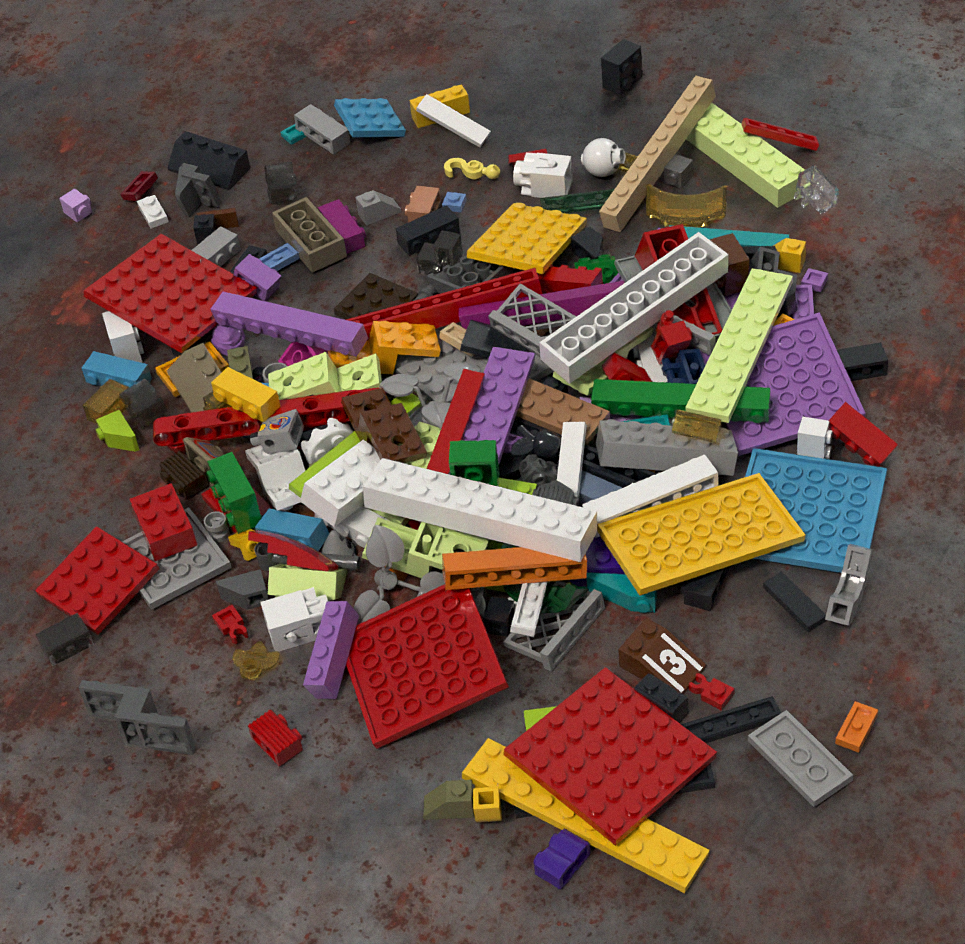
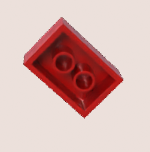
(163, 522)

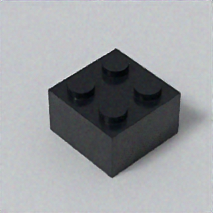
(621, 67)

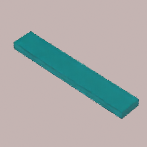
(744, 238)

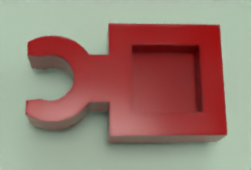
(230, 622)
(713, 693)

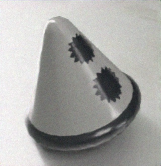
(338, 545)

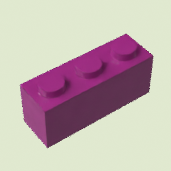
(345, 224)

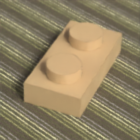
(454, 336)

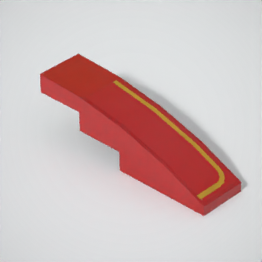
(296, 552)

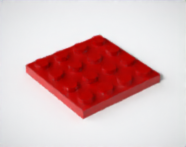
(97, 579)

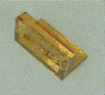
(696, 426)

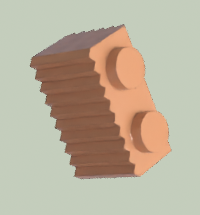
(422, 202)

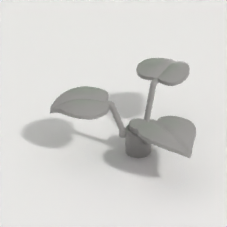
(434, 412)
(381, 550)

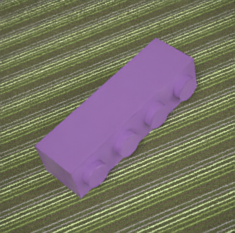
(331, 650)

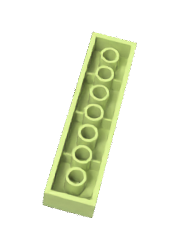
(746, 156)

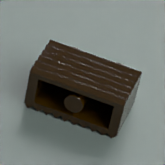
(183, 475)

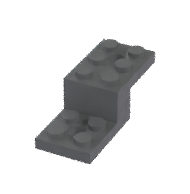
(137, 717)

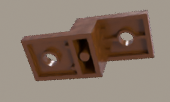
(384, 426)

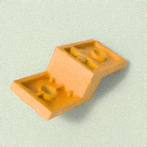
(391, 339)

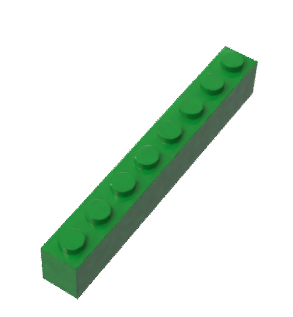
(665, 398)

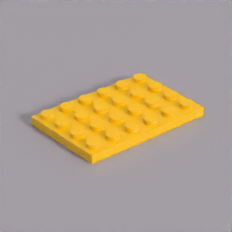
(527, 237)

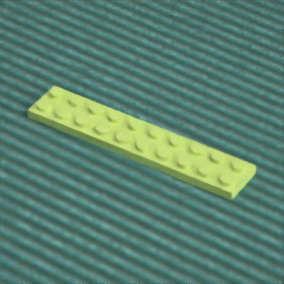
(739, 345)

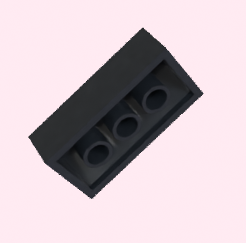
(219, 160)

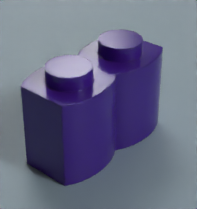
(561, 858)

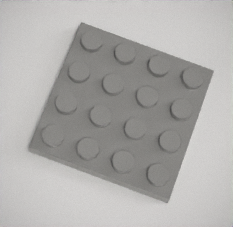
(184, 569)

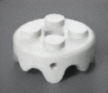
(324, 440)

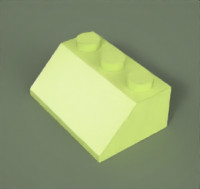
(289, 579)

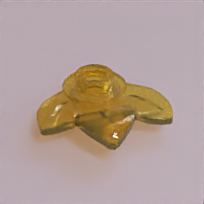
(255, 660)

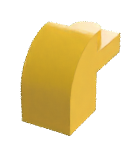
(487, 804)

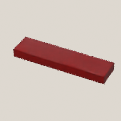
(780, 134)

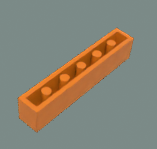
(507, 567)

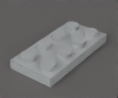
(800, 758)

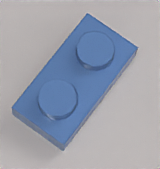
(280, 257)

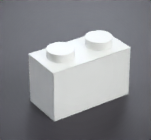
(814, 438)

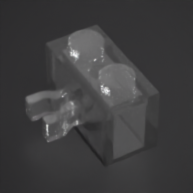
(816, 190)

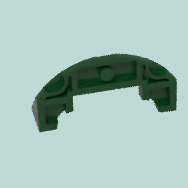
(555, 598)

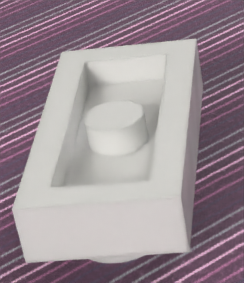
(152, 211)

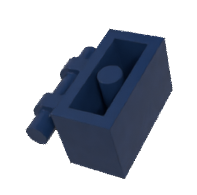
(687, 367)

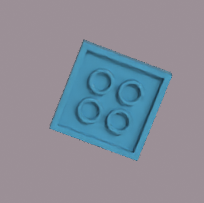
(369, 117)

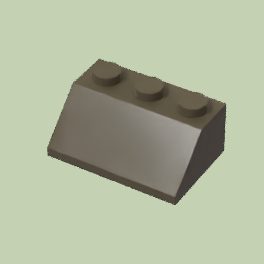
(193, 376)

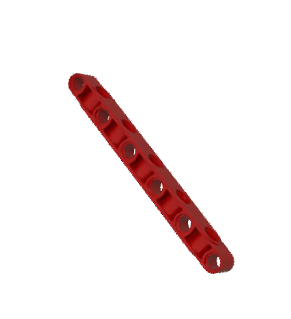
(233, 423)

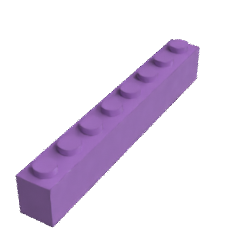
(290, 323)

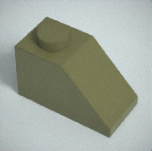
(450, 801)

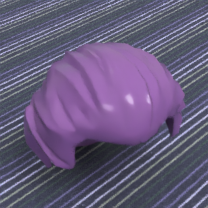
(227, 338)

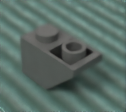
(244, 589)

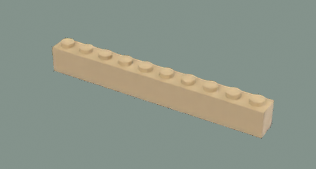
(657, 153)

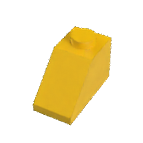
(791, 254)

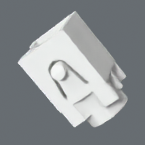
(543, 175)
(294, 618)

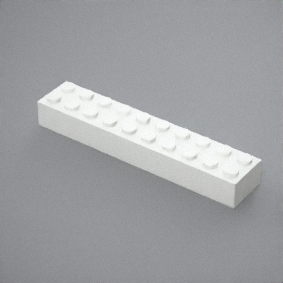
(633, 307)
(481, 509)

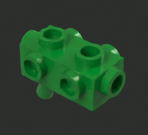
(605, 262)

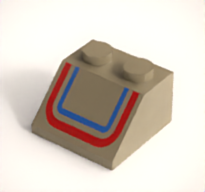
(200, 452)

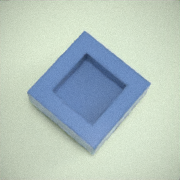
(454, 201)

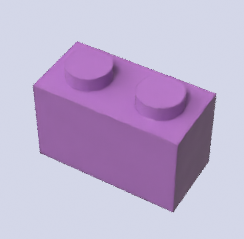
(258, 275)

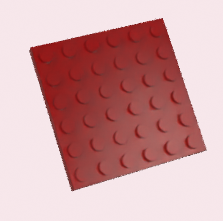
(167, 292)
(422, 663)
(610, 755)

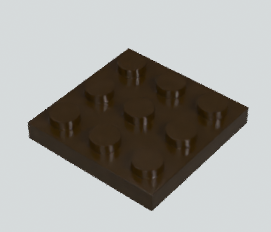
(373, 295)

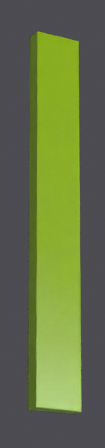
(410, 403)

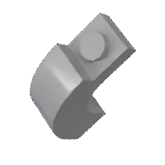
(851, 586)

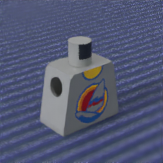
(279, 433)

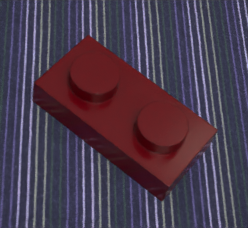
(139, 186)

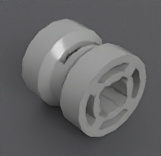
(217, 526)

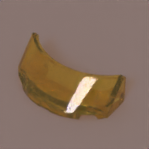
(686, 209)

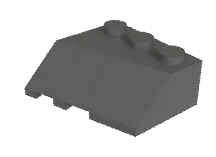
(466, 273)

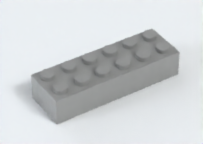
(657, 448)

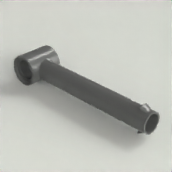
(267, 560)

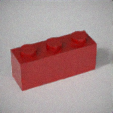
(861, 436)

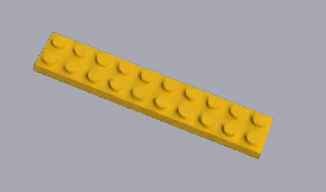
(646, 848)

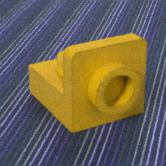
(241, 541)

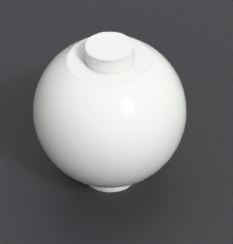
(602, 157)

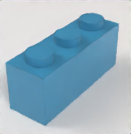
(102, 367)
(299, 527)

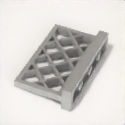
(522, 334)
(569, 630)

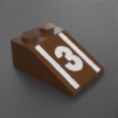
(660, 653)

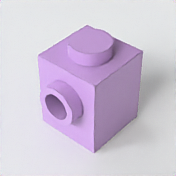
(76, 205)

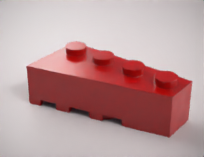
(567, 278)

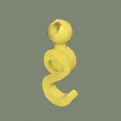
(472, 169)

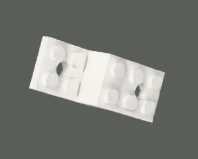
(276, 474)

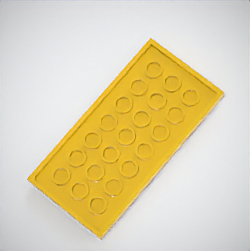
(700, 533)

